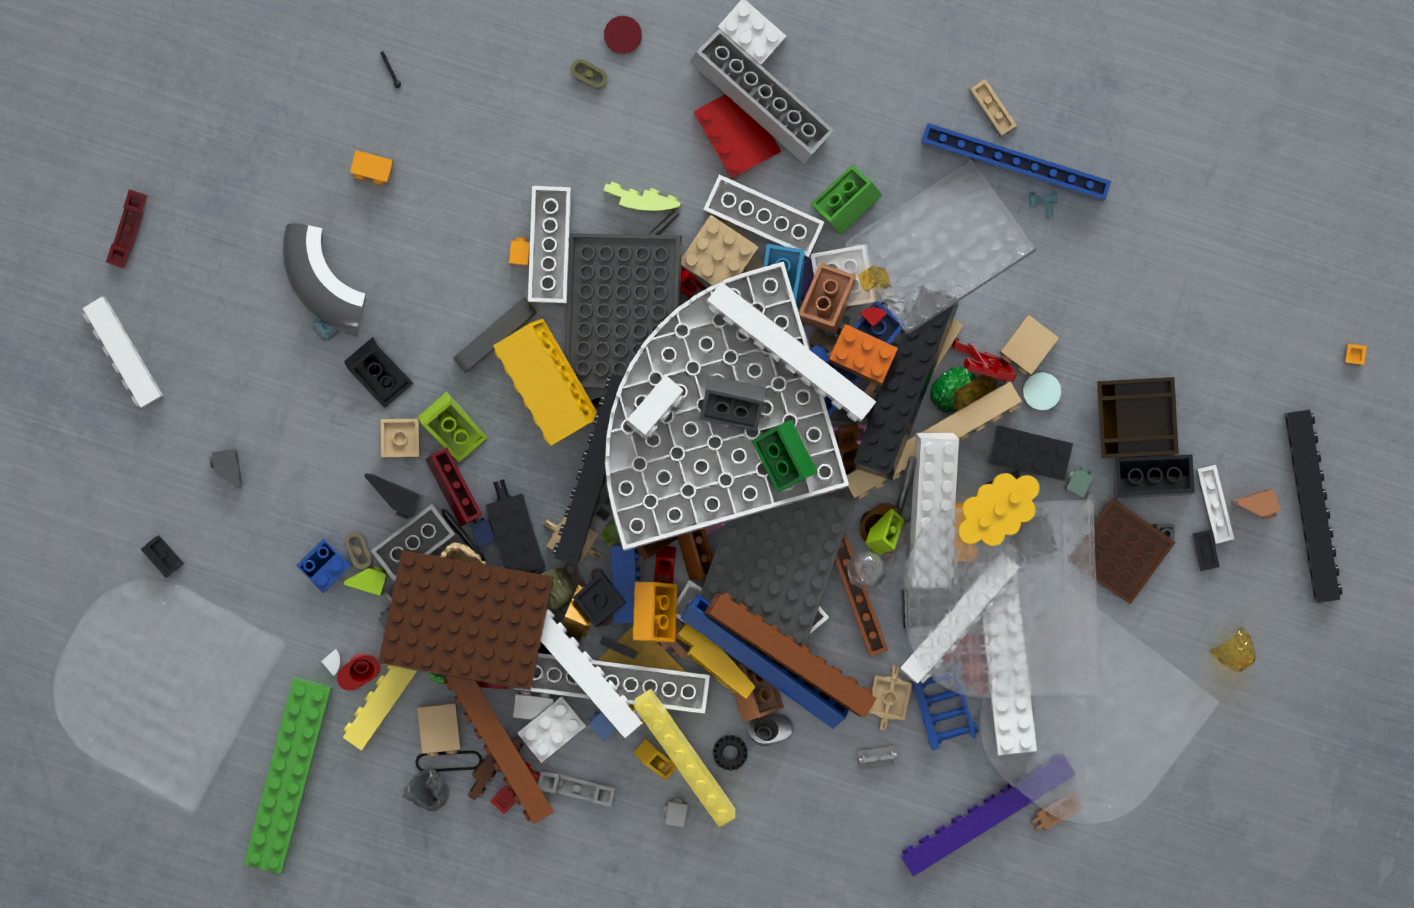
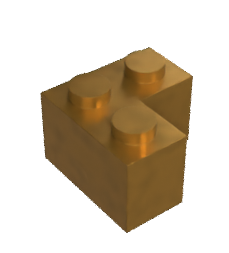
(576, 620)

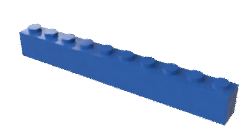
(1015, 162)
(777, 675)

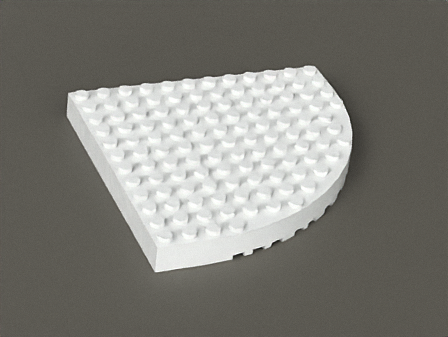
(700, 469)

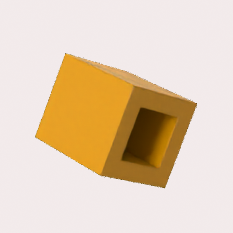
(519, 252)

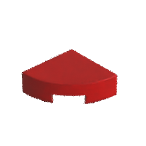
(873, 315)

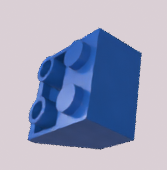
(324, 565)

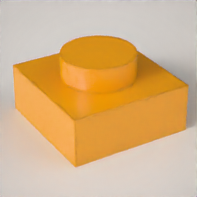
(1355, 354)

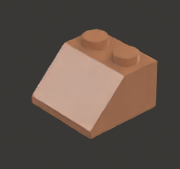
(1260, 504)

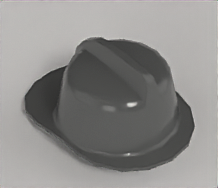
(770, 729)

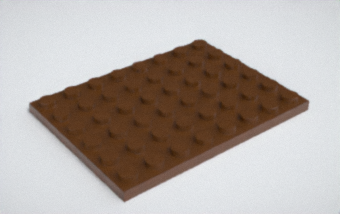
(466, 620)

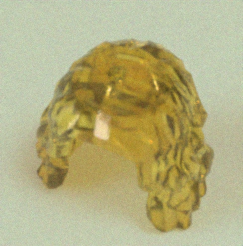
(1237, 652)

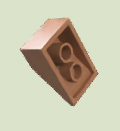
(827, 298)

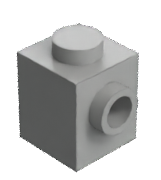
(675, 812)

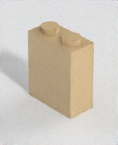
(1028, 345)
(439, 728)

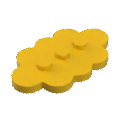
(998, 509)

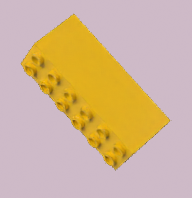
(545, 381)

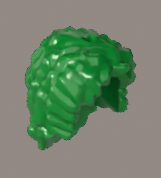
(943, 389)

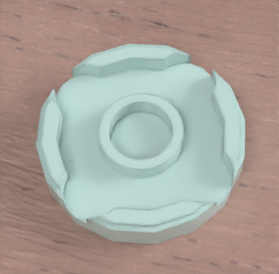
(1042, 391)

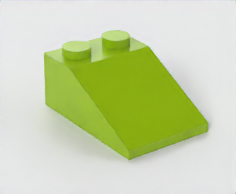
(452, 427)

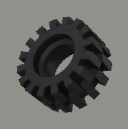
(730, 764)

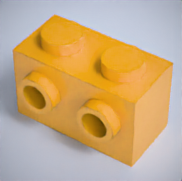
(371, 167)

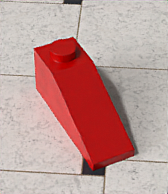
(665, 565)

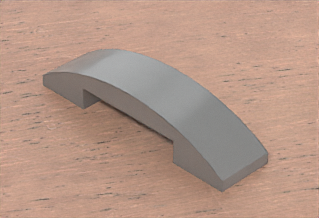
(576, 788)

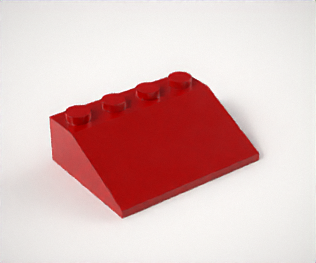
(735, 136)

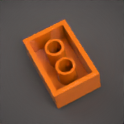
(862, 354)

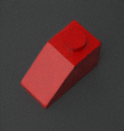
(689, 284)

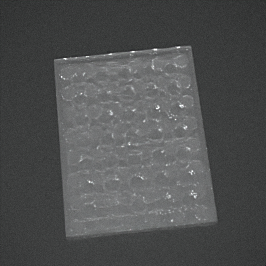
(943, 245)

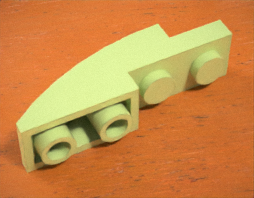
(649, 202)

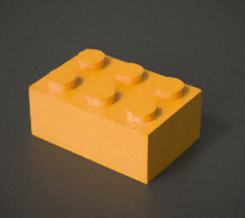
(655, 612)

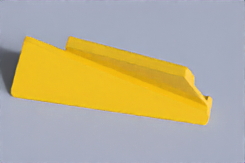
(715, 661)

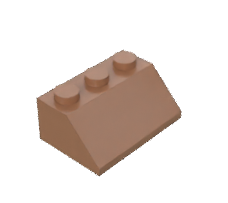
(761, 701)

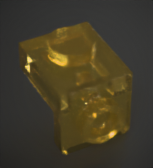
(874, 277)

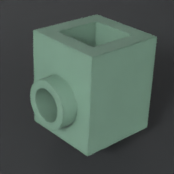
(1079, 481)

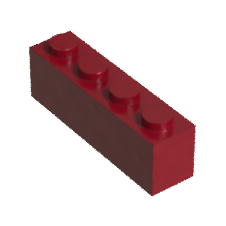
(453, 487)

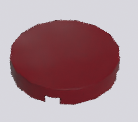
(622, 34)

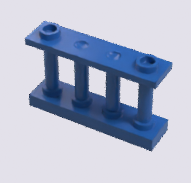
(931, 719)

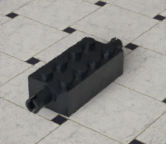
(514, 531)

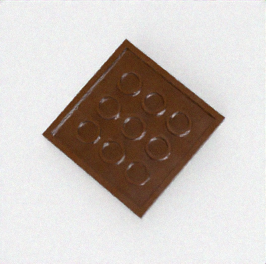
(1127, 550)

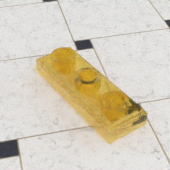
(973, 391)

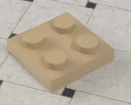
(400, 437)

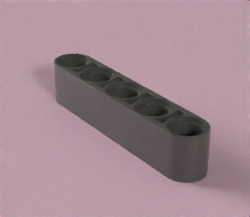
(499, 330)

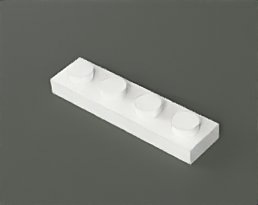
(1215, 504)

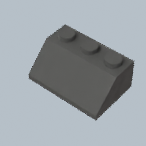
(733, 403)

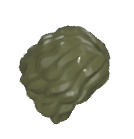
(562, 589)

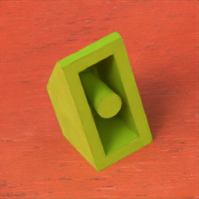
(885, 533)
(369, 580)

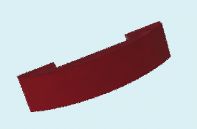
(127, 229)

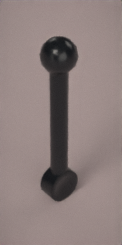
(397, 84)

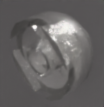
(866, 569)

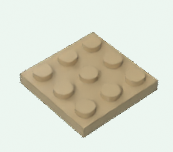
(718, 252)

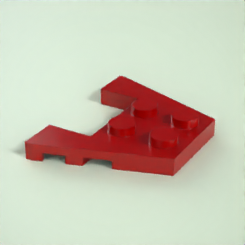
(985, 362)

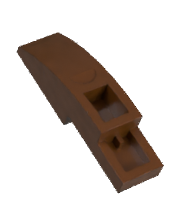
(847, 444)
(485, 771)

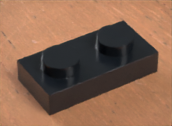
(1205, 550)

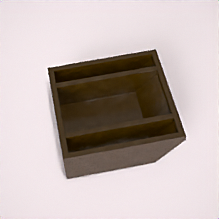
(1137, 417)

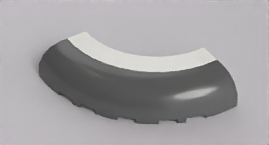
(316, 284)

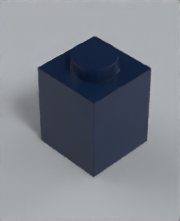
(483, 532)

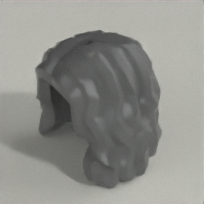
(427, 790)

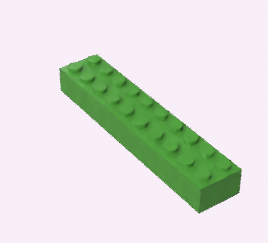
(288, 775)

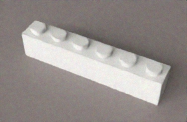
(122, 351)

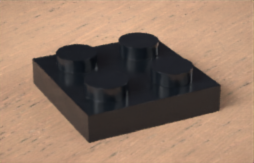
(599, 599)

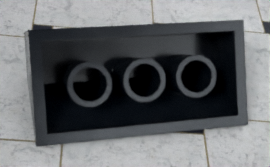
(1154, 476)

